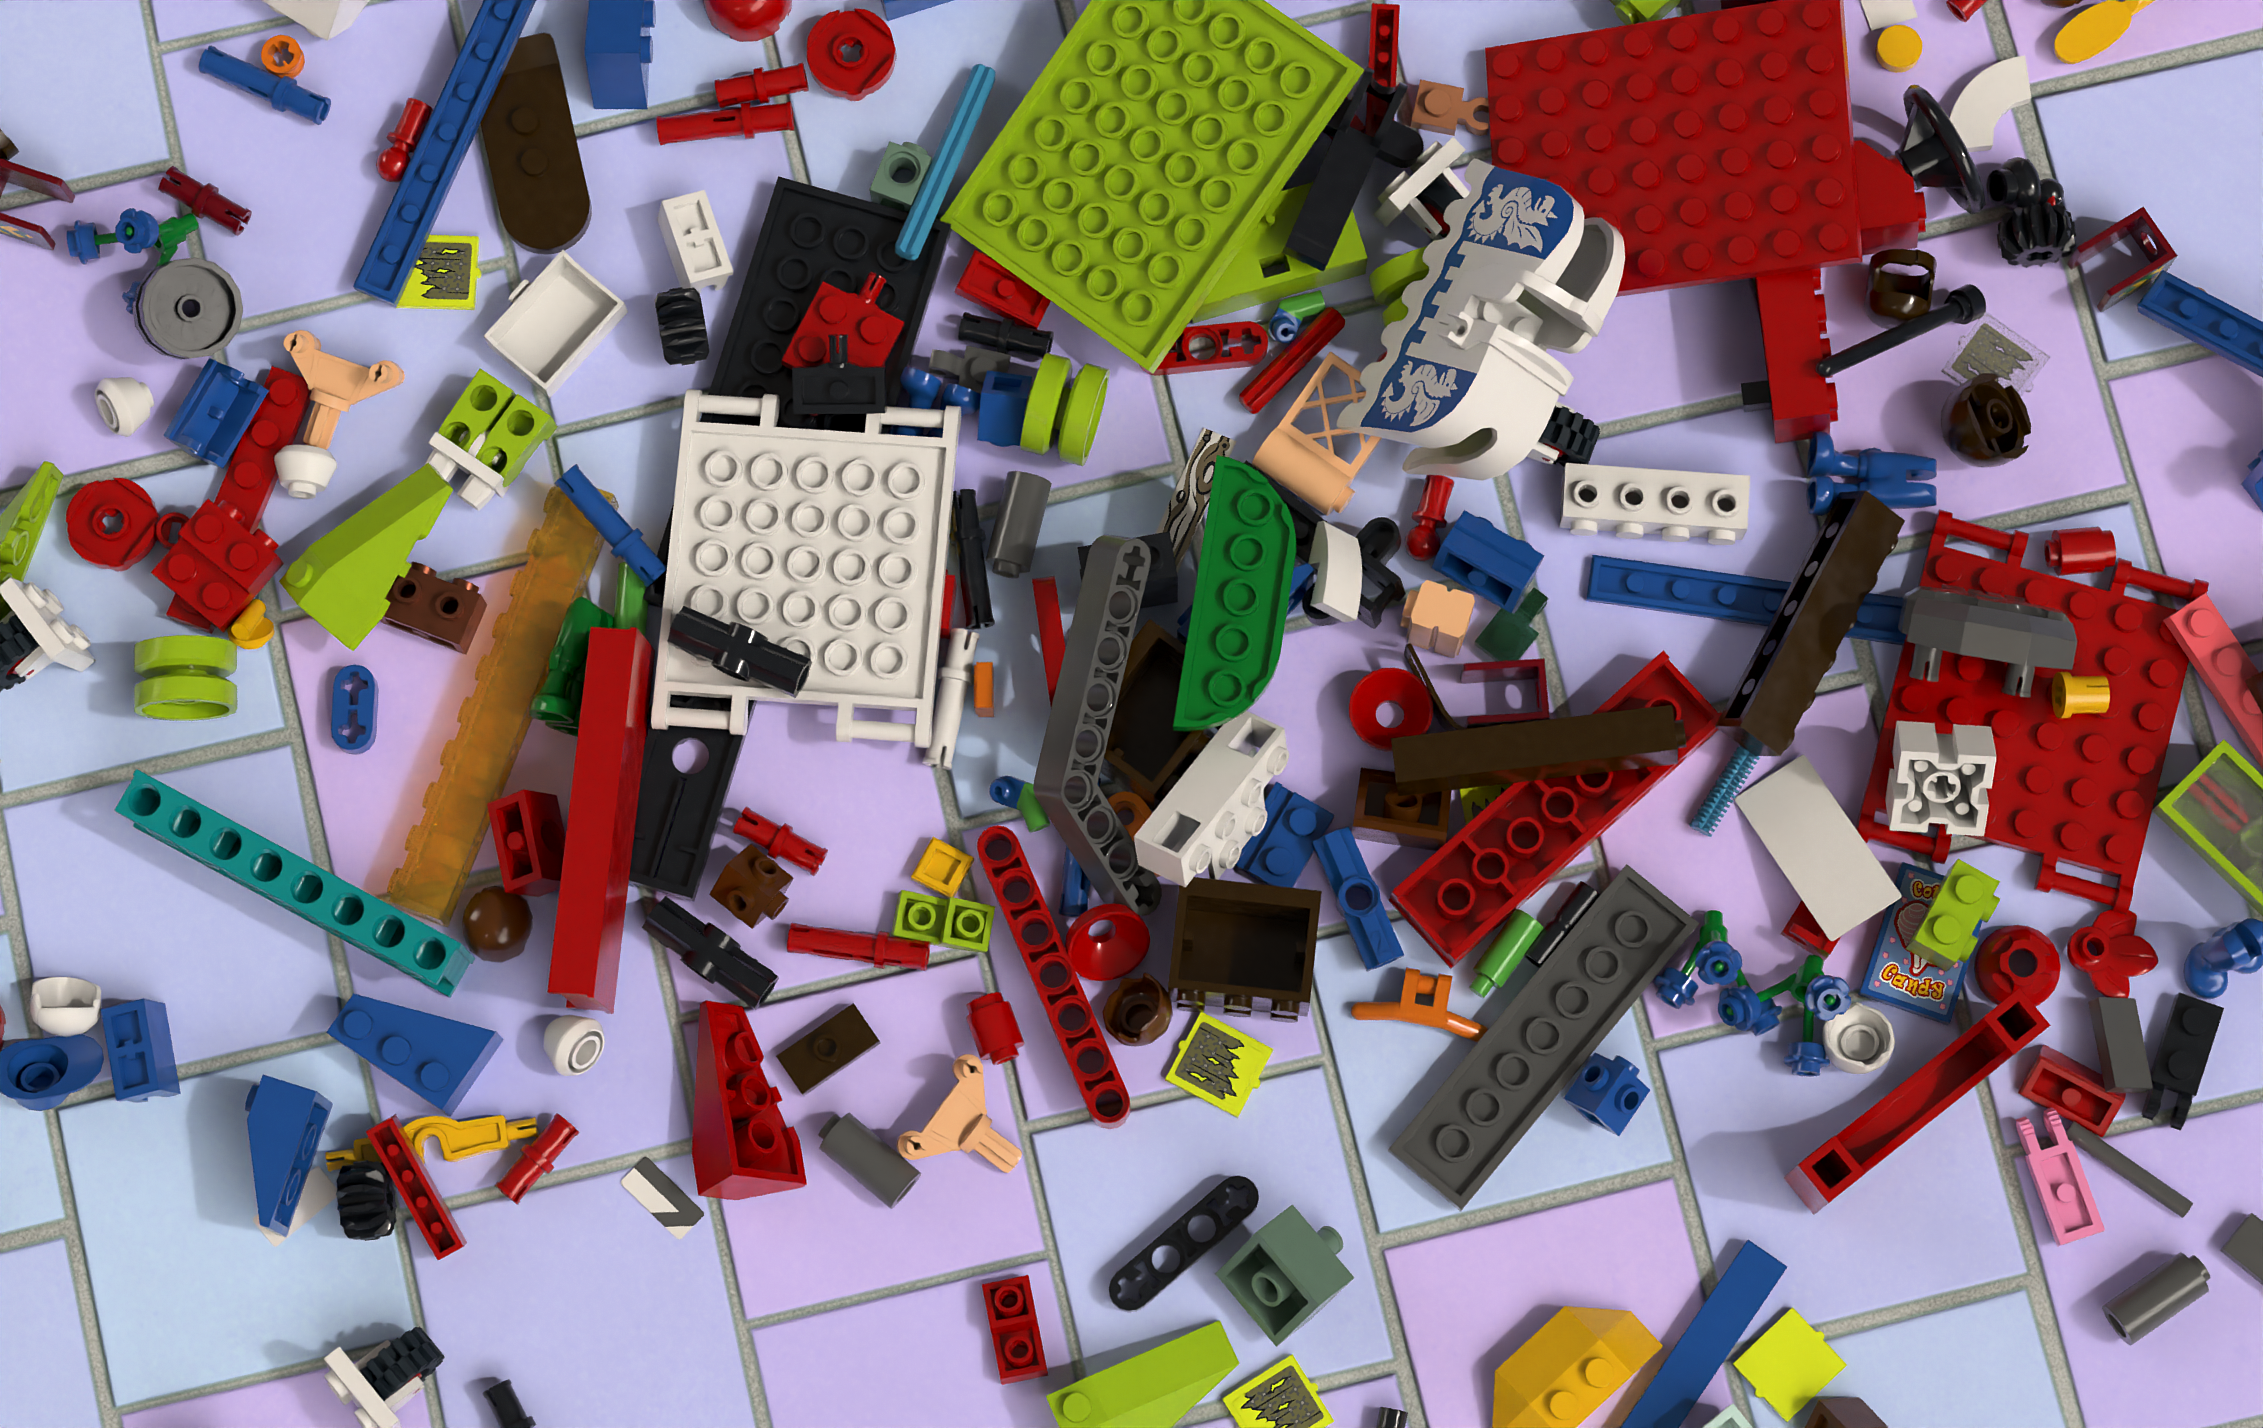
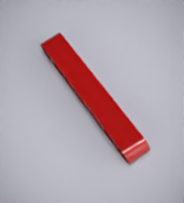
(1049, 954)

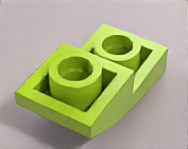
(943, 922)

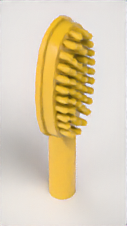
(2095, 29)

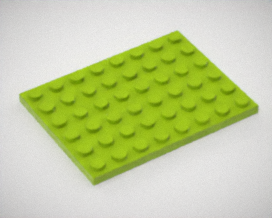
(1150, 159)

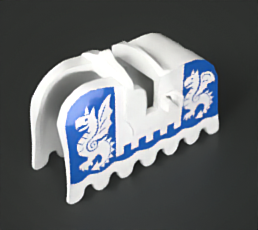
(1471, 355)

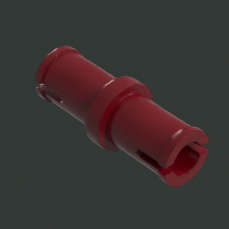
(205, 200)

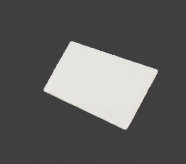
(1818, 848)

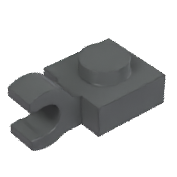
(970, 369)

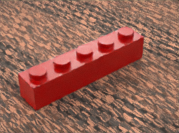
(1382, 58)
(416, 1187)

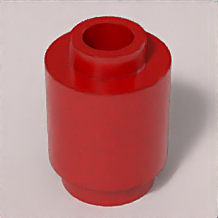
(2080, 550)
(994, 1028)

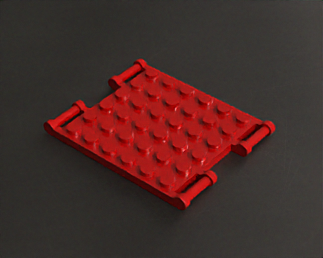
(2060, 785)

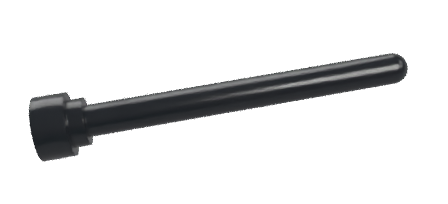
(1960, 307)

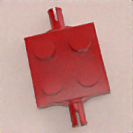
(833, 311)

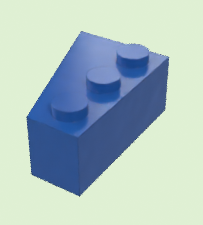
(619, 52)
(417, 1049)

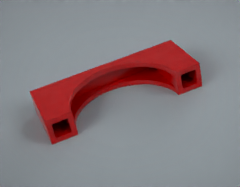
(1916, 1101)

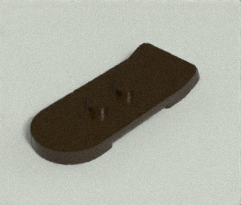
(536, 151)

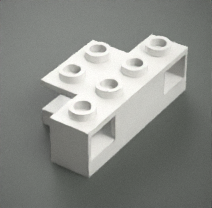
(1214, 803)

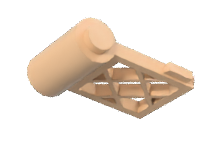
(1303, 463)

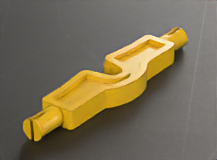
(457, 1139)

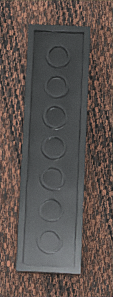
(1543, 1037)

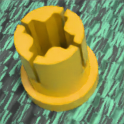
(2079, 694)

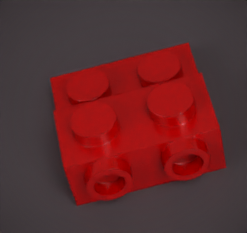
(218, 563)

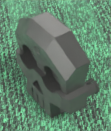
(1987, 629)

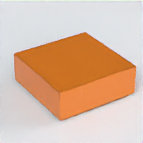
(984, 689)

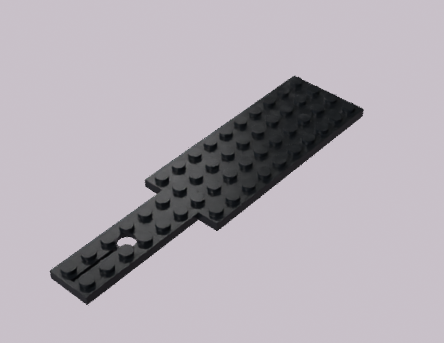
(803, 241)

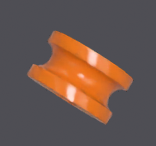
(275, 45)

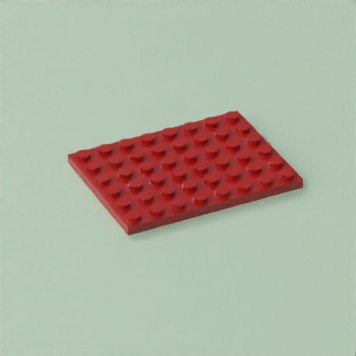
(1695, 136)

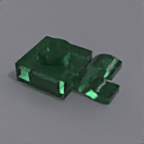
(1510, 634)

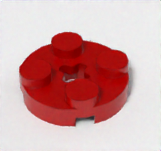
(851, 78)
(117, 549)

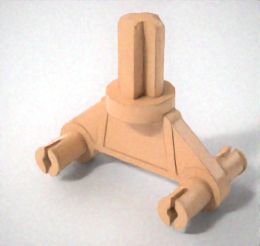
(335, 384)
(961, 1123)

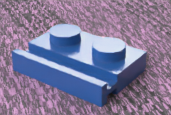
(1285, 843)

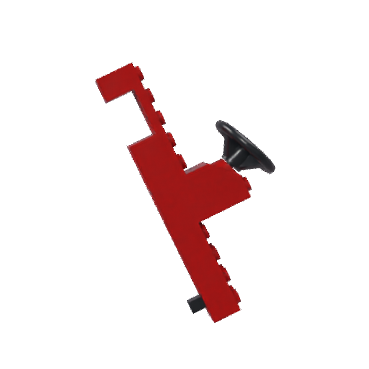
(1889, 219)

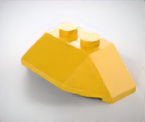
(1570, 1368)

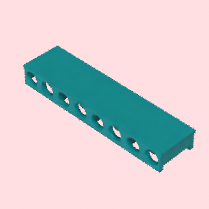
(295, 884)

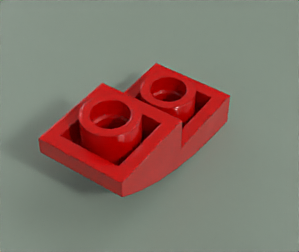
(1015, 1330)

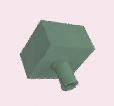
(1286, 1273)

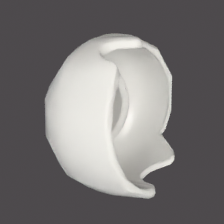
(65, 1005)
(1858, 1039)

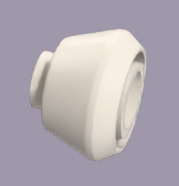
(123, 404)
(304, 469)
(573, 1044)

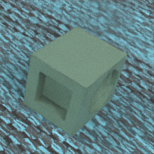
(897, 157)

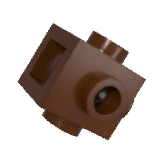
(752, 887)

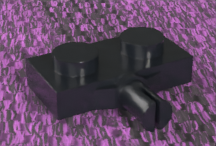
(839, 385)

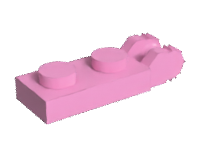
(2060, 1181)

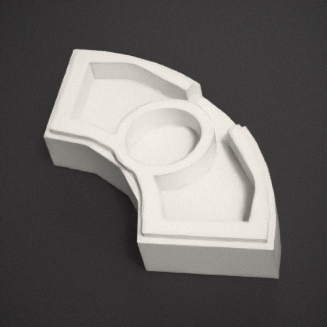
(1988, 99)

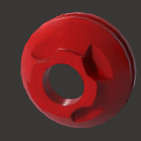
(1395, 687)
(1112, 953)
(1994, 973)

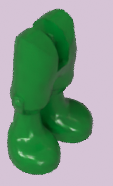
(562, 692)

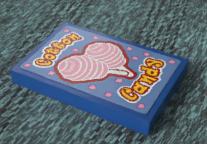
(1900, 976)

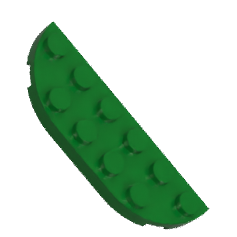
(1237, 599)

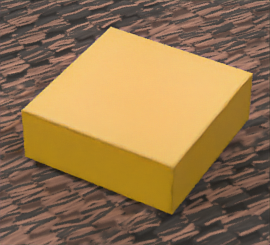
(942, 868)

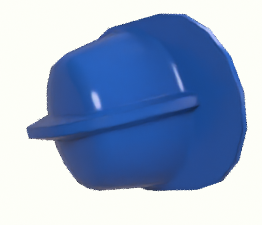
(47, 1070)

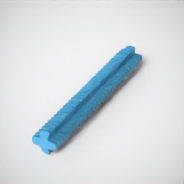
(1723, 791)

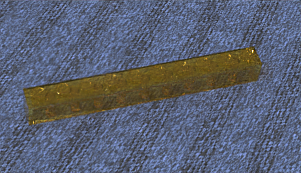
(497, 714)

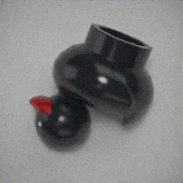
(2019, 186)

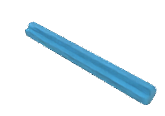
(945, 162)

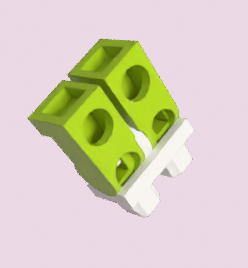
(488, 438)

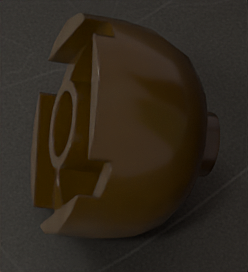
(1985, 422)

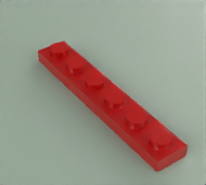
(253, 468)

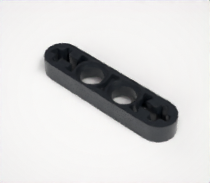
(1187, 1248)

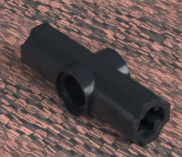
(739, 651)
(710, 952)

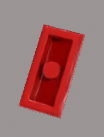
(2071, 1090)

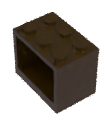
(1142, 746)
(1244, 948)

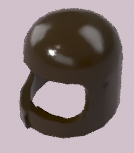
(1894, 297)

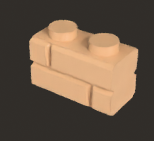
(1437, 618)

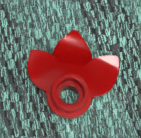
(2118, 953)

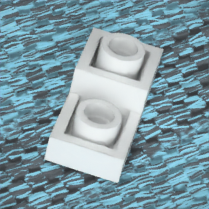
(1339, 572)

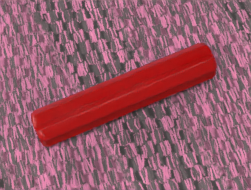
(1291, 360)

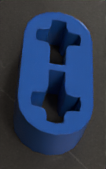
(343, 709)

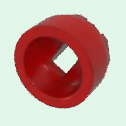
(164, 527)

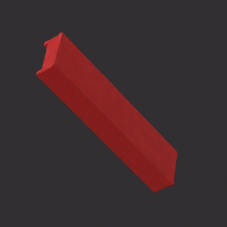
(602, 819)
(1540, 828)

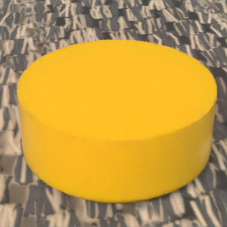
(1898, 48)

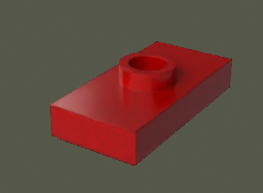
(1001, 291)

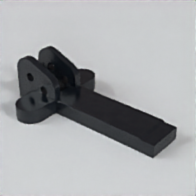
(1346, 170)
(1377, 544)

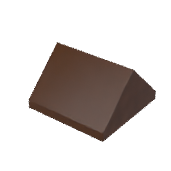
(1399, 820)

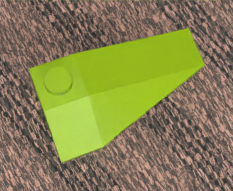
(23, 525)
(353, 566)
(1151, 1387)

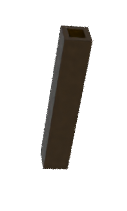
(1537, 750)

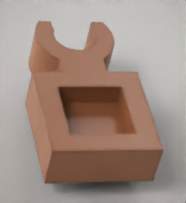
(1441, 108)

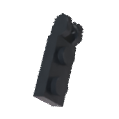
(2182, 1055)

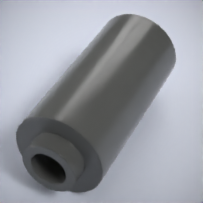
(1018, 523)
(868, 1159)
(2157, 1297)

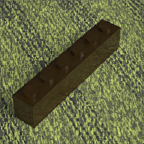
(1810, 624)

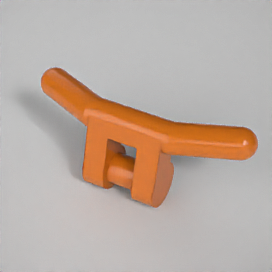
(1410, 1012)

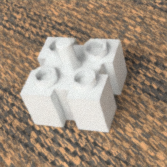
(1940, 778)

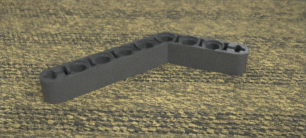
(1083, 720)

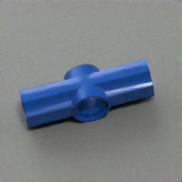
(1347, 870)

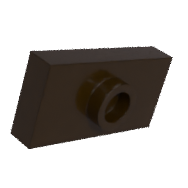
(828, 1049)

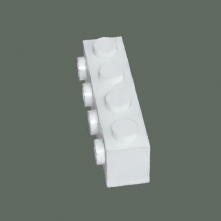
(1654, 503)

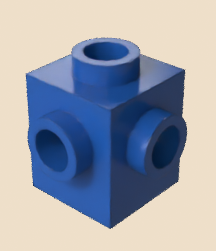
(1608, 1092)

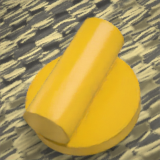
(251, 627)

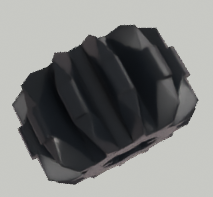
(2036, 235)
(682, 326)
(366, 1200)

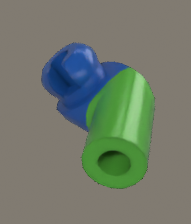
(1290, 313)
(1020, 796)

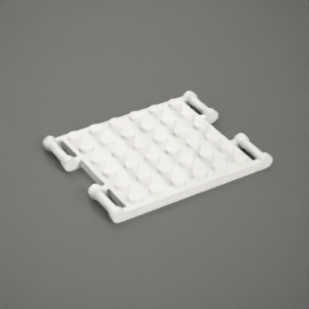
(820, 550)

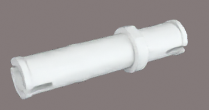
(951, 697)

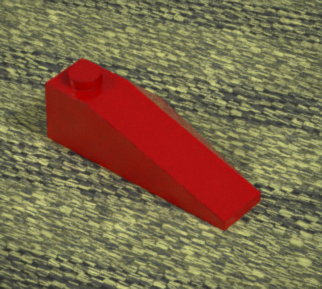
(737, 1128)

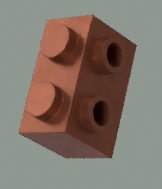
(435, 608)

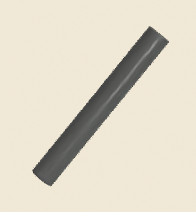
(2128, 1169)

